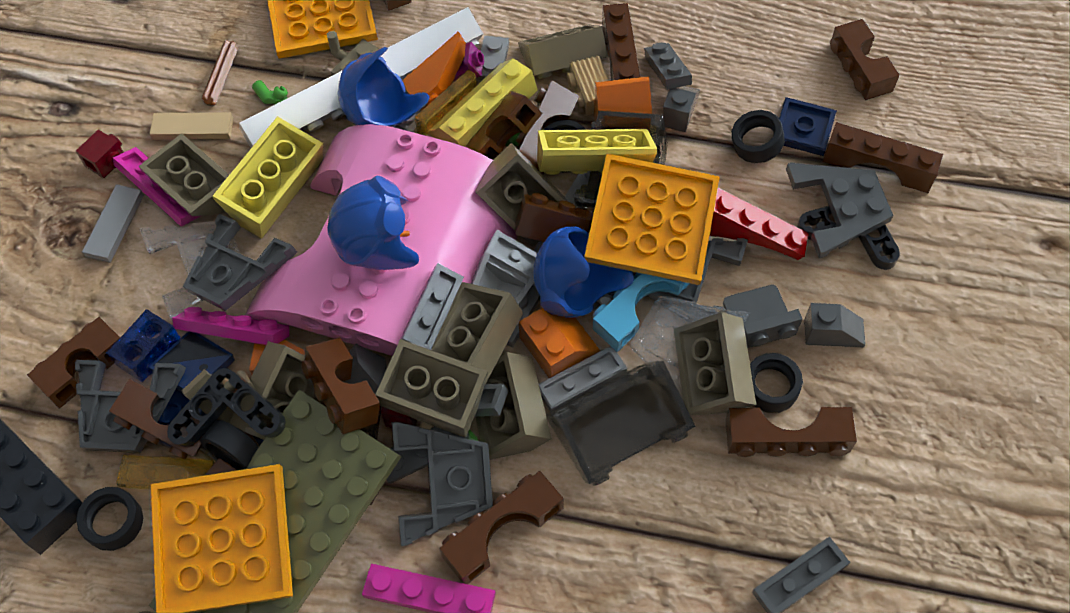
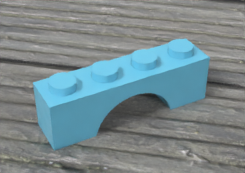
(618, 319)

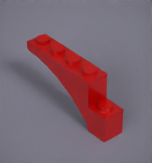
(739, 219)

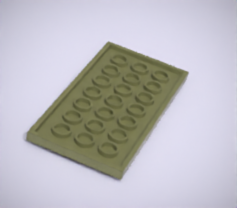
(326, 492)

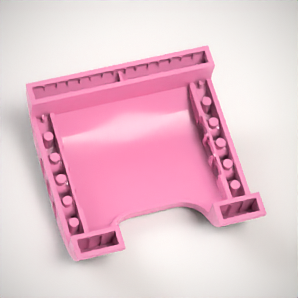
(445, 227)

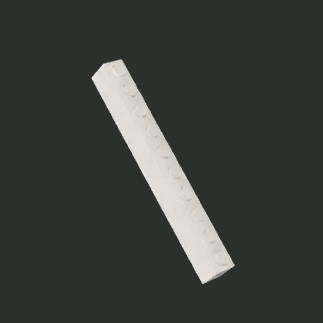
(321, 101)

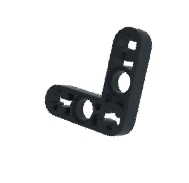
(871, 244)
(221, 399)

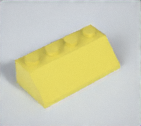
(478, 105)
(587, 149)
(269, 176)

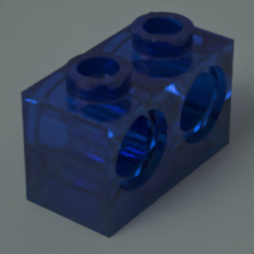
(139, 341)

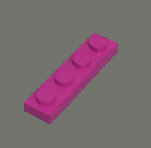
(128, 164)
(228, 326)
(425, 592)

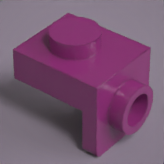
(472, 60)

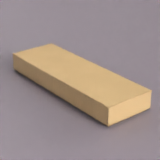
(192, 125)

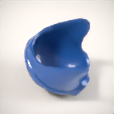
(375, 94)
(368, 226)
(567, 281)

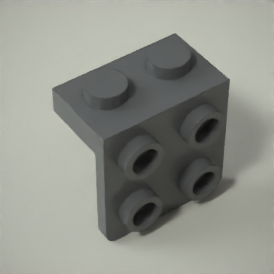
(768, 315)

